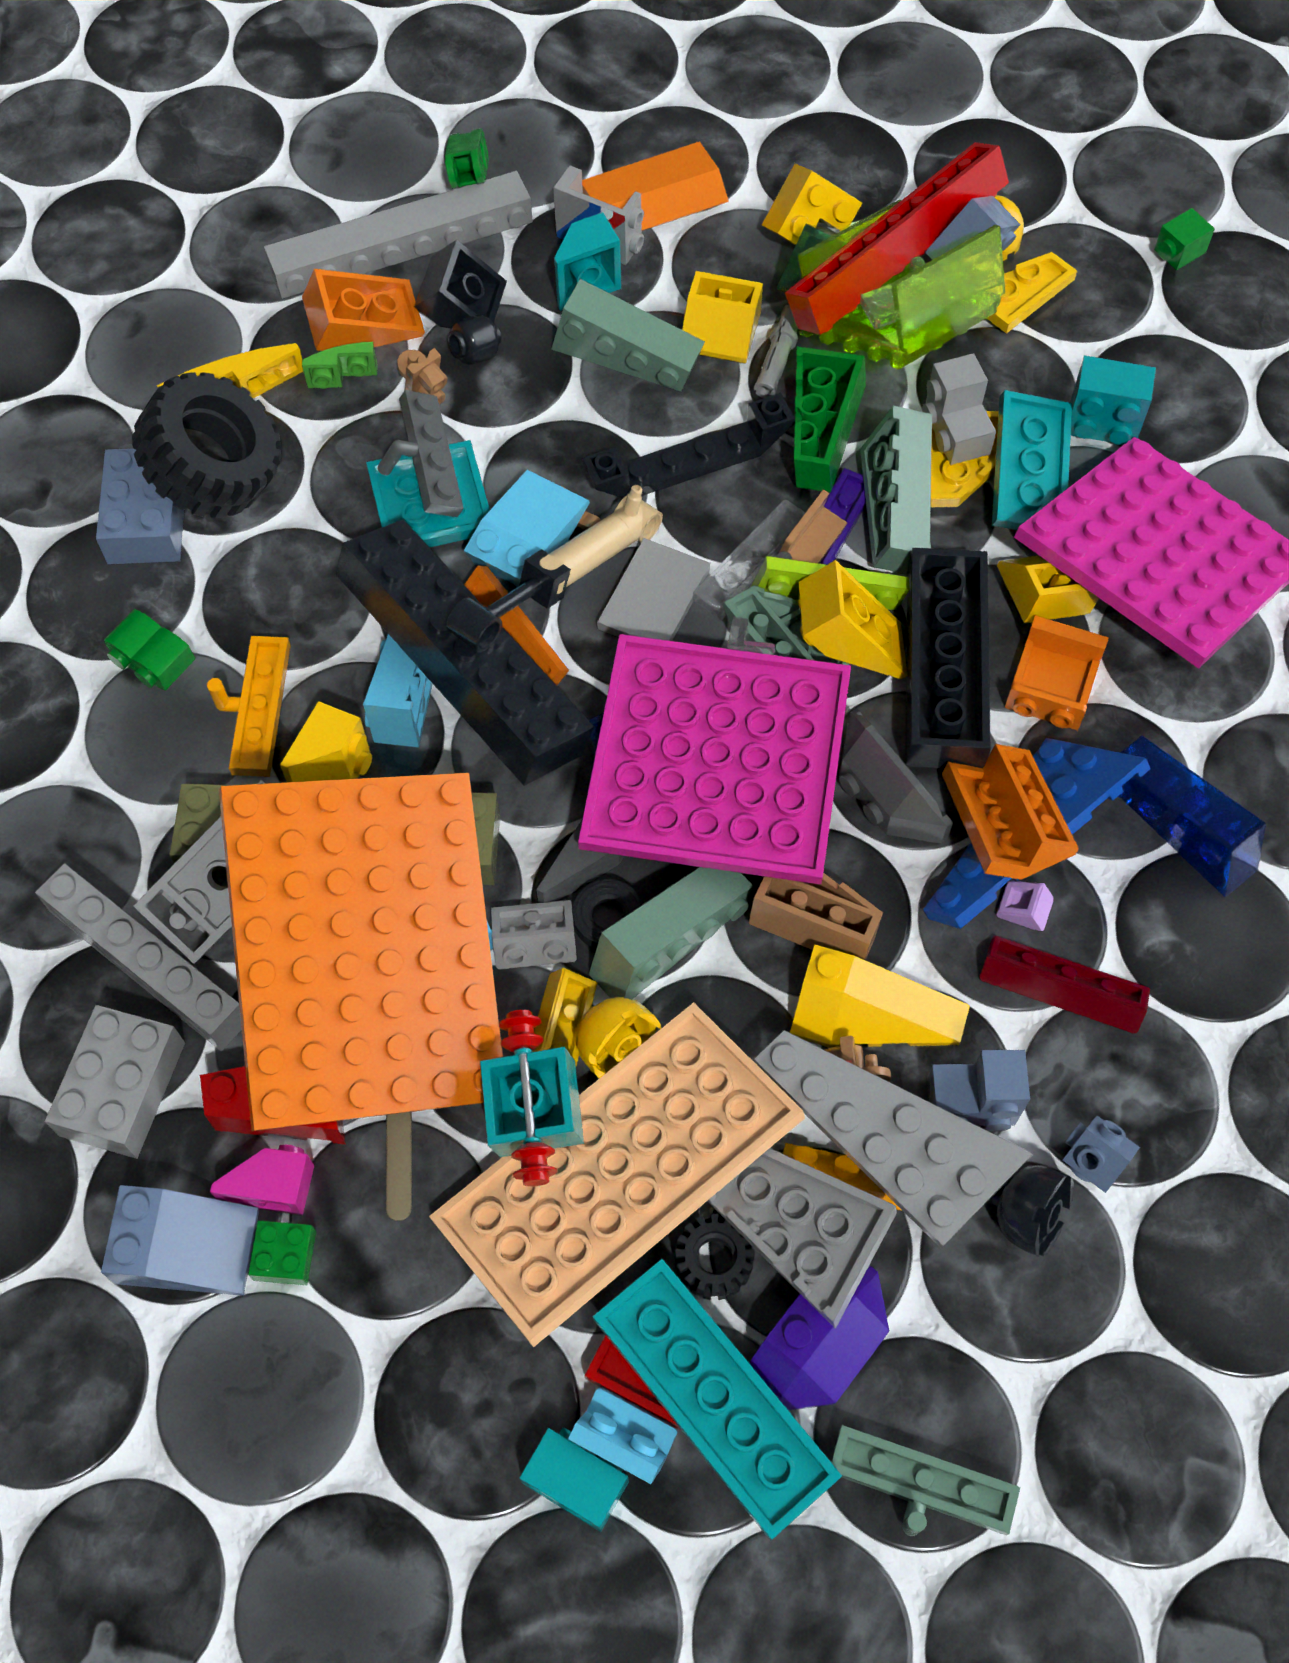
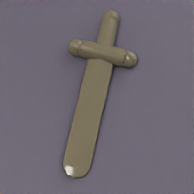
(399, 1165)

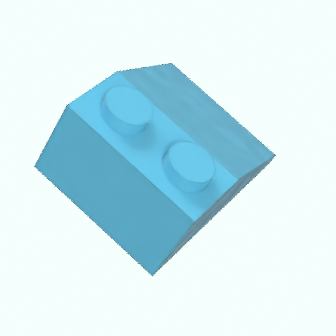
(524, 521)

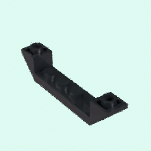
(765, 424)

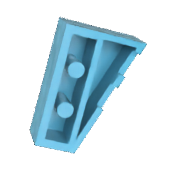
(396, 698)

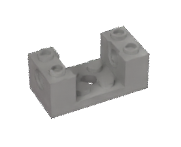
(188, 902)

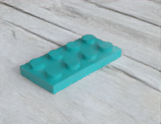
(1029, 456)

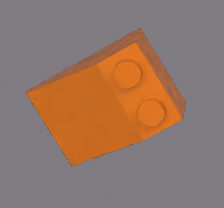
(360, 308)

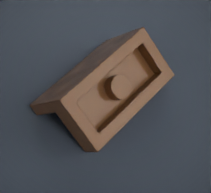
(814, 532)

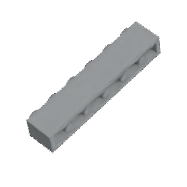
(142, 956)

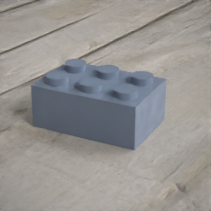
(132, 517)

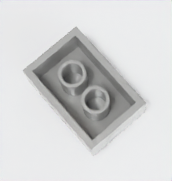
(115, 1081)

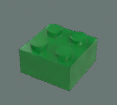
(282, 1253)

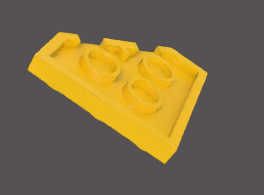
(956, 482)

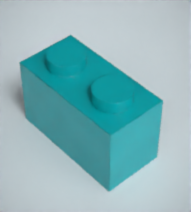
(574, 1478)

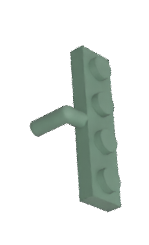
(925, 1482)

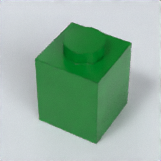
(1184, 239)

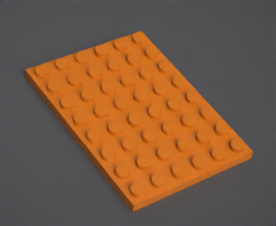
(359, 947)

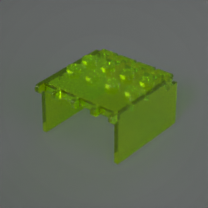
(929, 302)

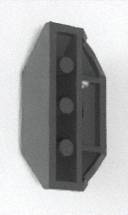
(887, 787)

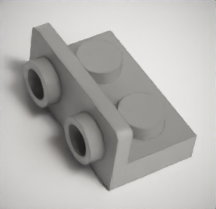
(533, 934)

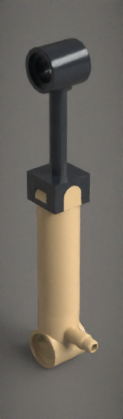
(548, 575)

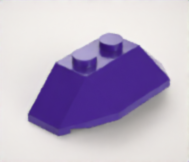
(813, 1362)

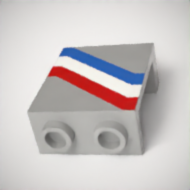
(573, 206)

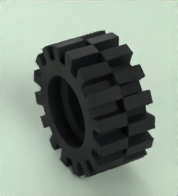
(710, 1283)

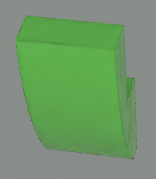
(330, 365)

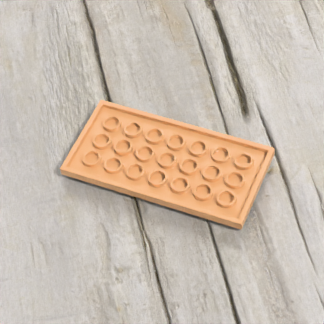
(656, 1147)

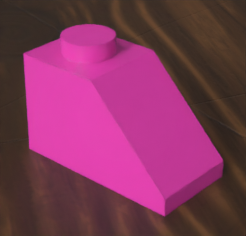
(269, 1181)

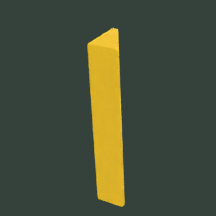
(562, 1010)

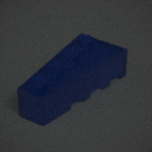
(1195, 818)

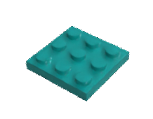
(400, 498)

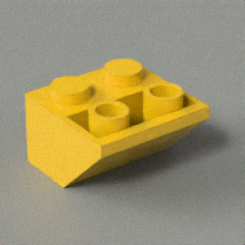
(723, 315)
(1044, 589)

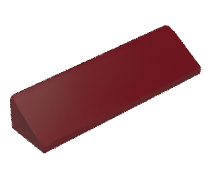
(1065, 984)

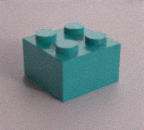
(1111, 400)

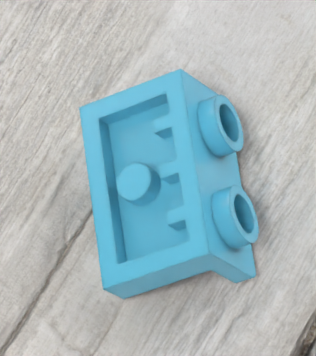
(624, 1434)

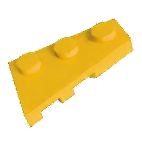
(1031, 287)

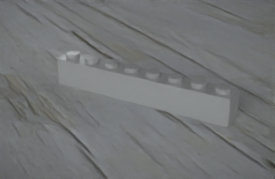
(401, 232)

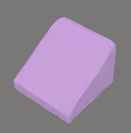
(1026, 904)

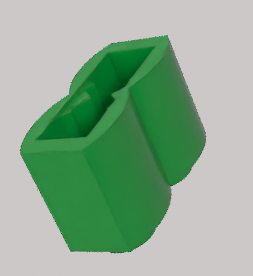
(149, 650)

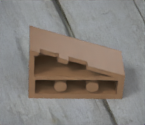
(816, 914)

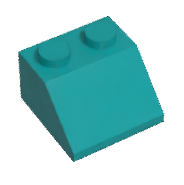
(588, 254)

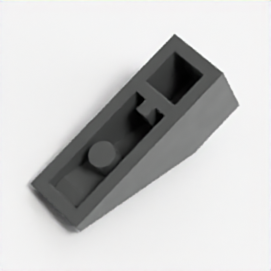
(574, 870)

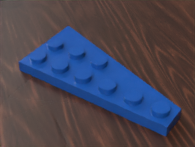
(1078, 781)

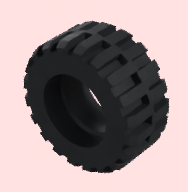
(187, 473)

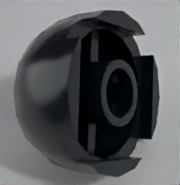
(1032, 1207)

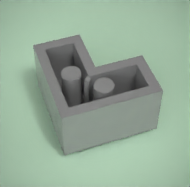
(957, 409)

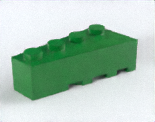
(825, 410)

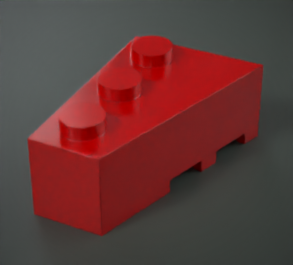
(228, 1109)

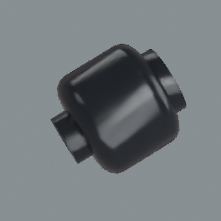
(474, 339)

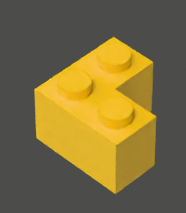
(807, 200)

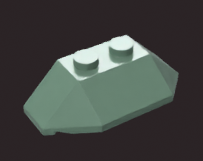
(775, 621)

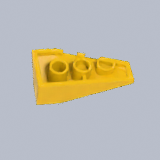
(873, 1005)

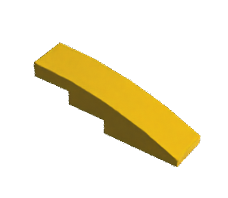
(256, 369)

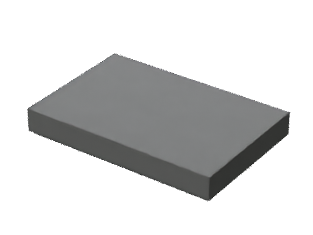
(654, 593)

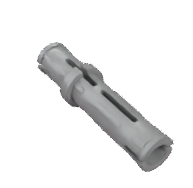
(782, 341)

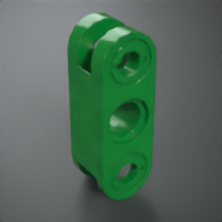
(466, 158)

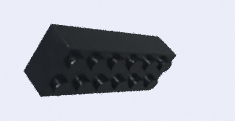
(947, 659)

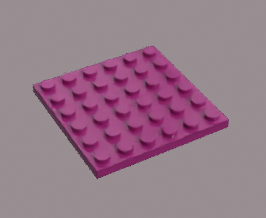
(1162, 549)
(717, 759)

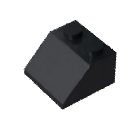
(459, 287)

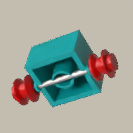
(530, 1100)

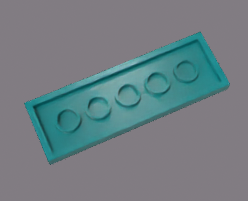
(717, 1399)

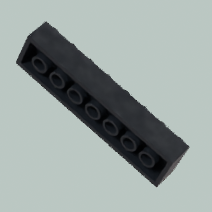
(494, 690)

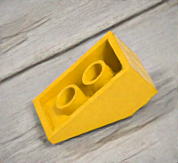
(850, 622)

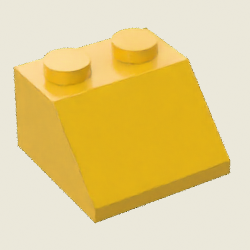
(328, 748)

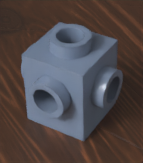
(1099, 1152)

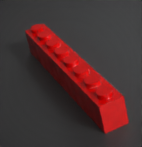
(895, 239)

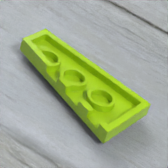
(783, 578)

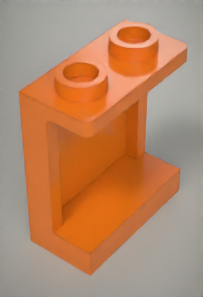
(1056, 673)

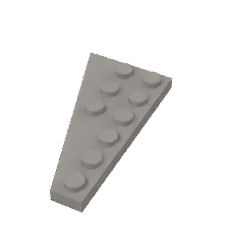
(911, 1149)
(807, 1227)

